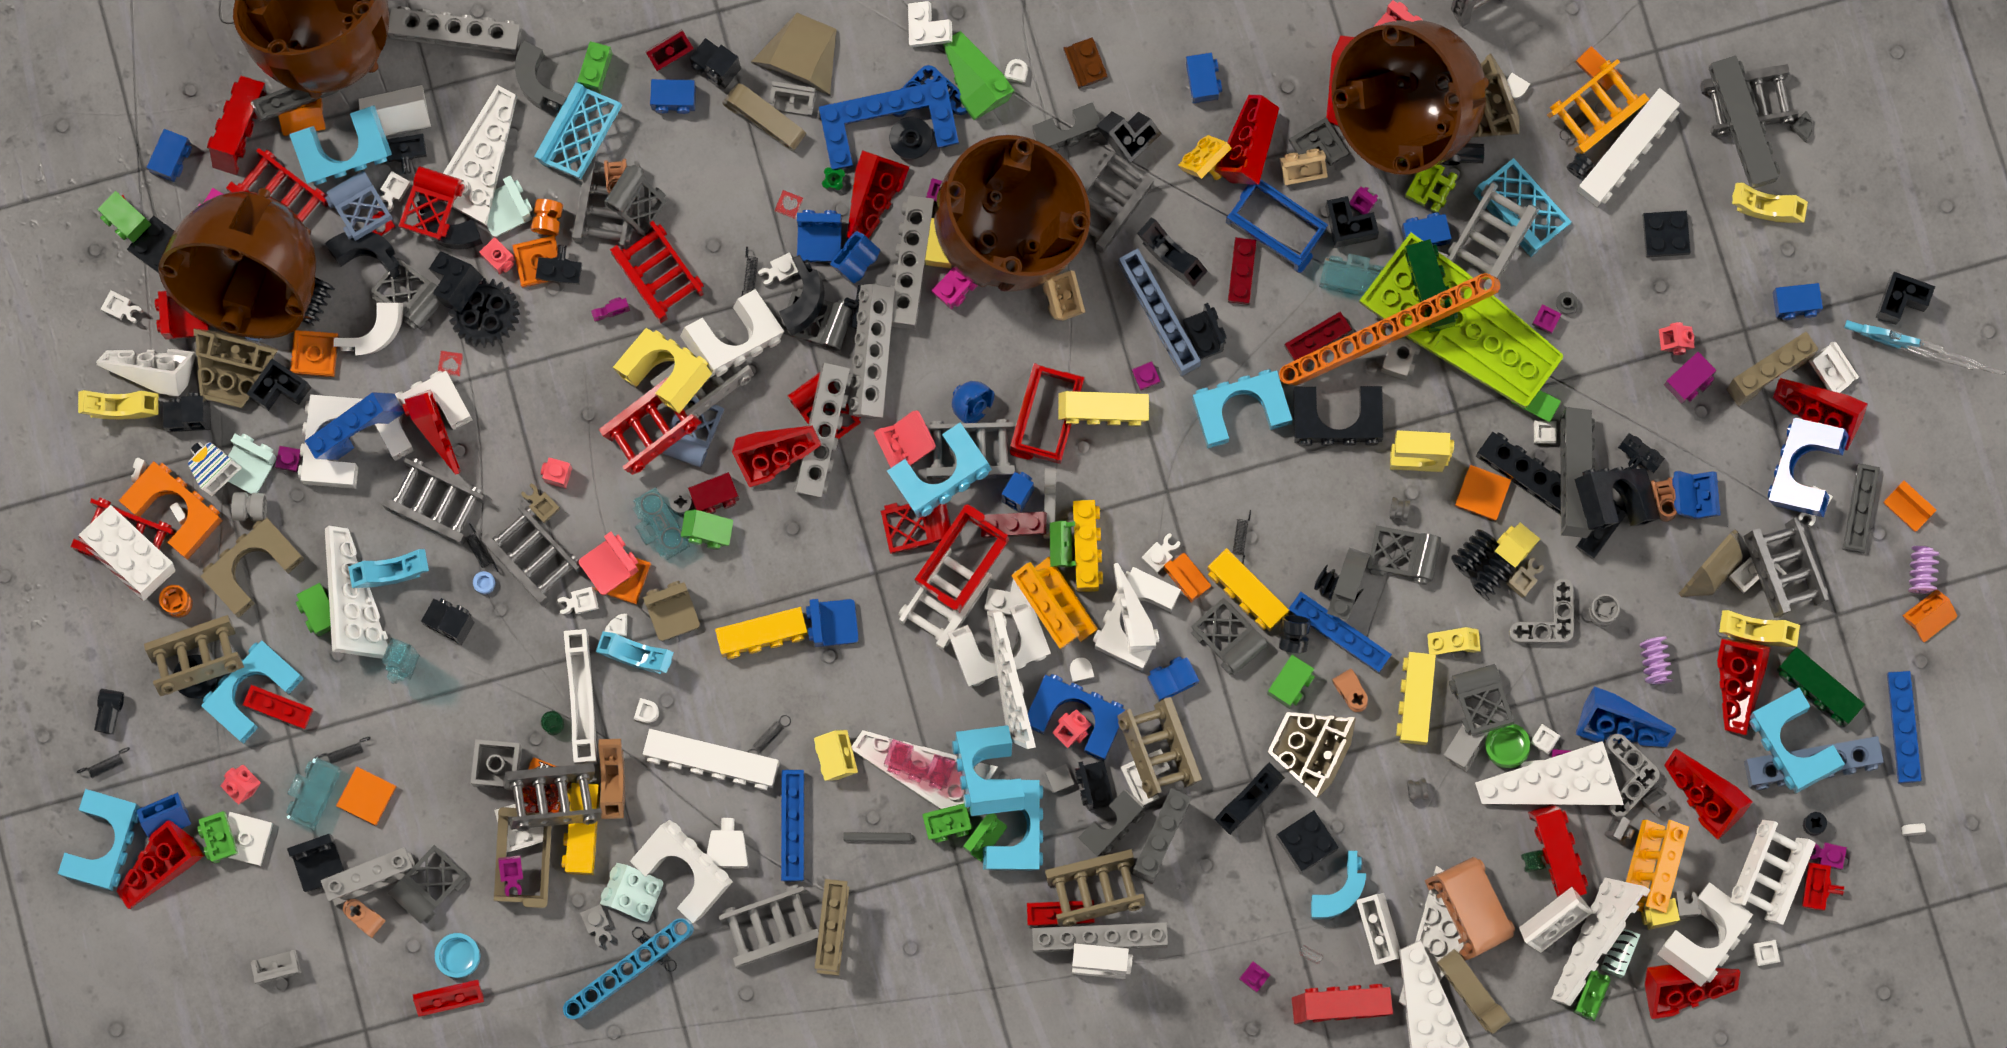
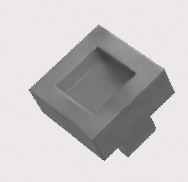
(1655, 800)
(1619, 829)

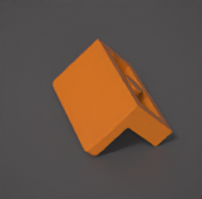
(303, 117)
(1909, 506)
(1187, 577)
(1930, 615)

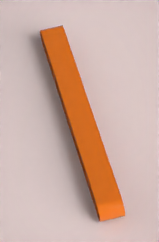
(1399, 329)

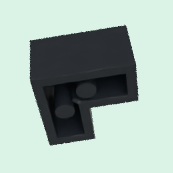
(715, 62)
(1129, 137)
(1349, 229)
(456, 279)
(1903, 292)
(275, 381)
(187, 414)
(448, 620)

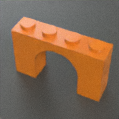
(158, 482)

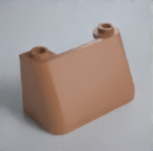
(1472, 907)

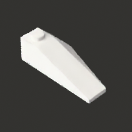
(159, 372)
(1136, 622)

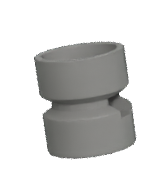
(248, 506)
(1604, 610)

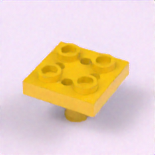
(1205, 157)

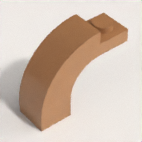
(612, 778)

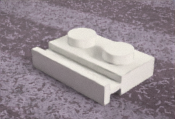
(1833, 368)

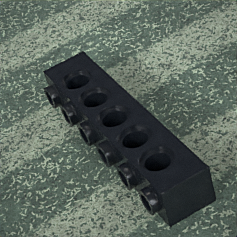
(1507, 467)

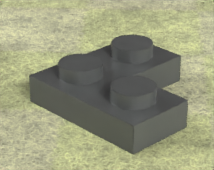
(1320, 136)

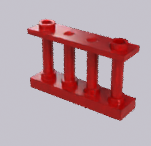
(269, 158)
(636, 273)
(631, 418)
(102, 504)

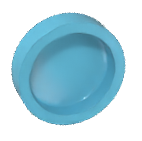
(457, 955)

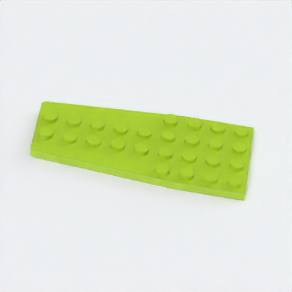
(1487, 336)

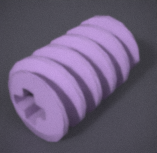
(1922, 570)
(1655, 660)

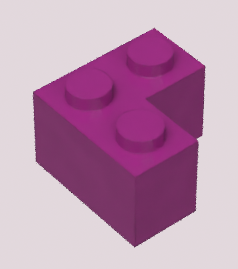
(1690, 378)

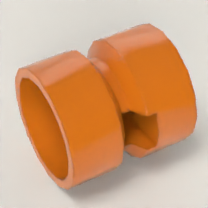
(547, 217)
(175, 601)

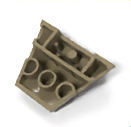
(802, 51)
(1500, 110)
(229, 365)
(1715, 568)
(1312, 747)

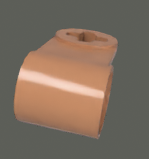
(613, 172)
(1664, 495)
(1350, 687)
(365, 919)

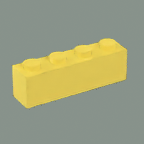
(1103, 407)
(1417, 698)

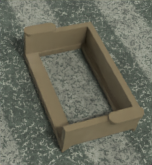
(528, 900)

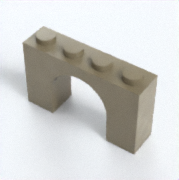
(1788, 357)
(262, 538)

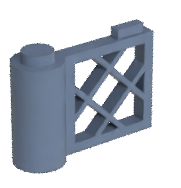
(352, 194)
(690, 448)

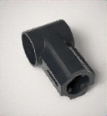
(1469, 154)
(109, 704)

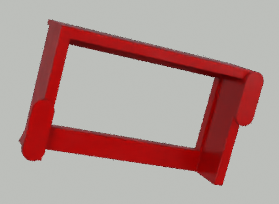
(1028, 452)
(967, 514)

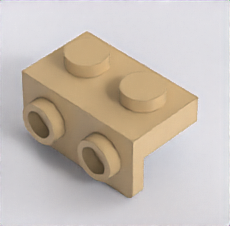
(1304, 166)
(1064, 296)

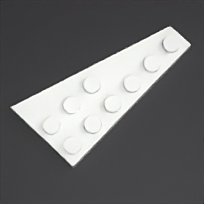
(481, 156)
(352, 610)
(1009, 684)
(875, 749)
(1567, 779)
(1436, 932)
(1598, 934)
(1428, 1010)

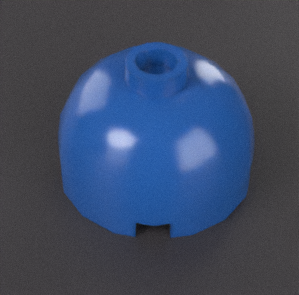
(971, 400)

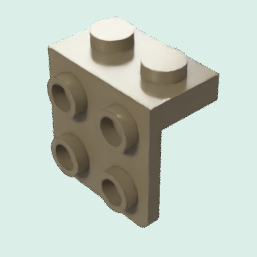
(671, 611)

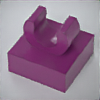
(1363, 200)
(1254, 977)

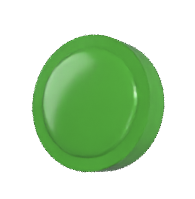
(1508, 746)

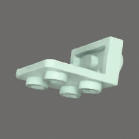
(508, 208)
(255, 463)
(631, 892)

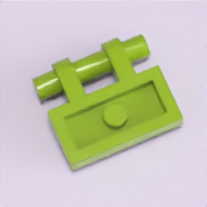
(1424, 184)

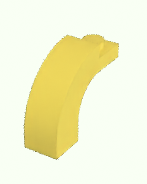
(1768, 206)
(118, 406)
(1759, 631)

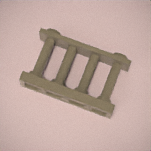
(189, 639)
(1176, 739)
(1080, 872)
(832, 927)

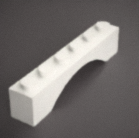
(581, 697)

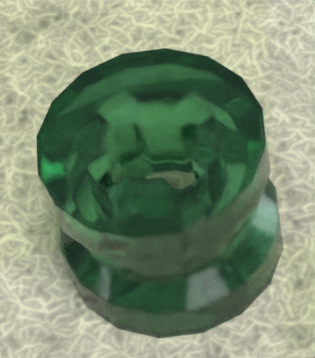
(549, 720)
(1533, 861)

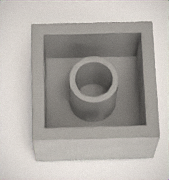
(492, 761)

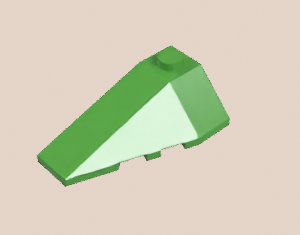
(978, 79)

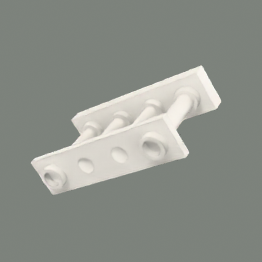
(954, 617)
(1790, 879)

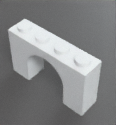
(762, 332)
(445, 397)
(321, 472)
(1112, 638)
(1029, 646)
(709, 879)
(1101, 961)
(1700, 962)

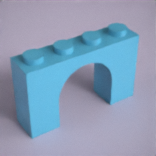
(318, 165)
(1264, 388)
(969, 468)
(222, 701)
(1798, 771)
(985, 795)
(1026, 853)
(105, 870)

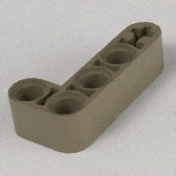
(764, 116)
(1472, 992)

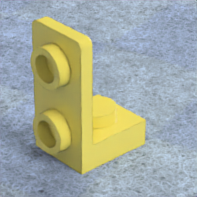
(1454, 640)

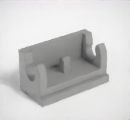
(792, 98)
(1465, 748)
(1687, 908)
(276, 967)

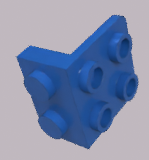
(819, 235)
(1696, 494)
(832, 622)

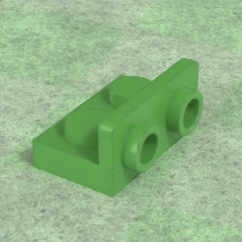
(947, 822)
(985, 835)
(217, 836)

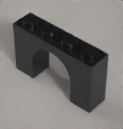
(1310, 429)
(1633, 487)

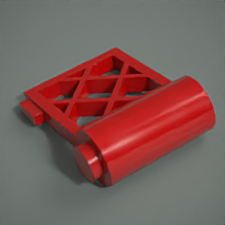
(437, 186)
(803, 399)
(935, 526)

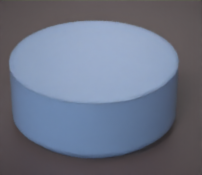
(484, 582)

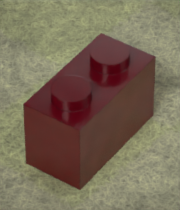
(669, 50)
(714, 494)

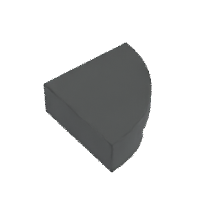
(1803, 126)

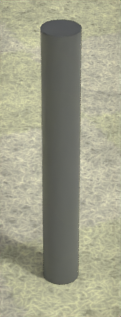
(868, 836)

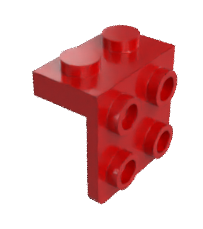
(174, 320)

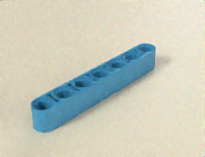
(618, 974)

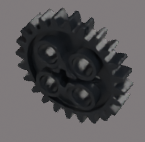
(502, 316)

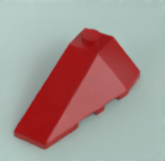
(427, 418)
(770, 452)
(1741, 677)
(163, 859)
(1671, 990)

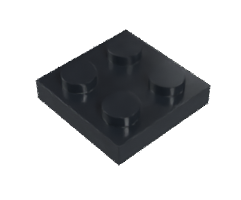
(1666, 233)
(152, 243)

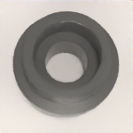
(1562, 307)

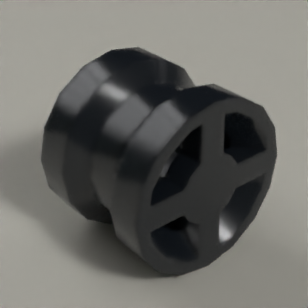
(1580, 166)
(1811, 827)

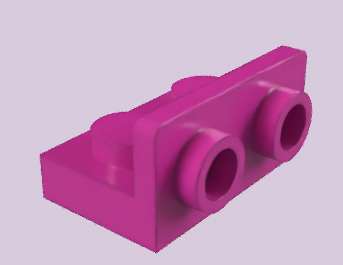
(953, 288)

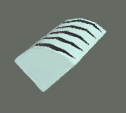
(1620, 953)

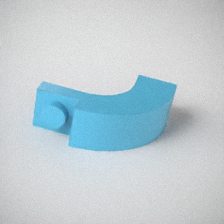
(389, 571)
(634, 653)
(1336, 904)

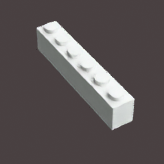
(1628, 147)
(710, 758)

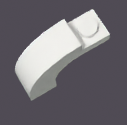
(384, 331)

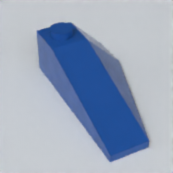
(1611, 714)

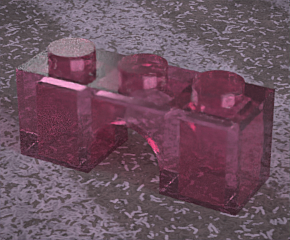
(936, 773)

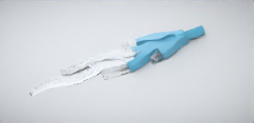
(1917, 345)

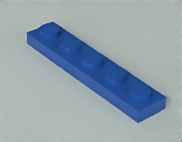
(1340, 632)
(1904, 727)
(792, 826)

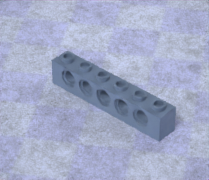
(1159, 312)
(1868, 747)

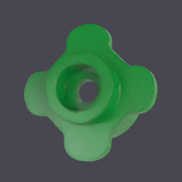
(837, 183)

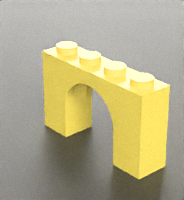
(652, 349)
(1421, 451)

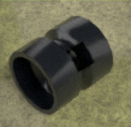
(1294, 636)

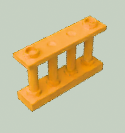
(1617, 114)
(1054, 602)
(1645, 857)

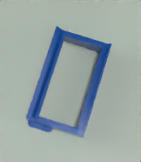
(1300, 262)

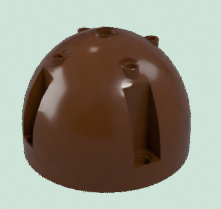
(313, 42)
(1399, 98)
(1019, 206)
(242, 265)

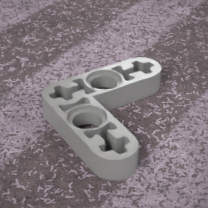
(1050, 498)
(1551, 627)
(1637, 771)

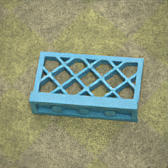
(565, 125)
(1530, 242)

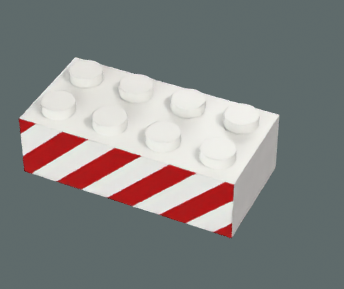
(127, 553)

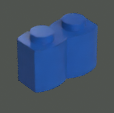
(855, 257)
(1172, 679)

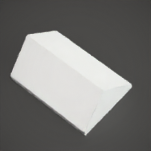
(400, 110)
(1555, 920)

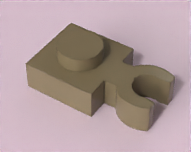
(542, 505)
(1523, 578)

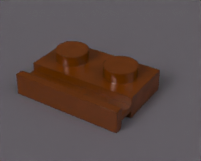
(1085, 63)

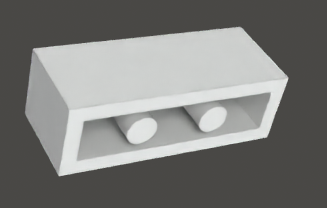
(1379, 928)

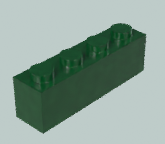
(1428, 279)
(1820, 687)

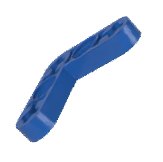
(937, 76)

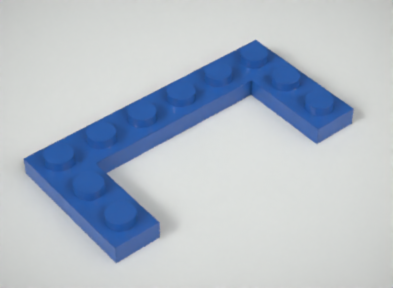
(931, 95)

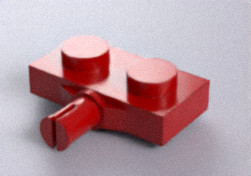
(1818, 887)

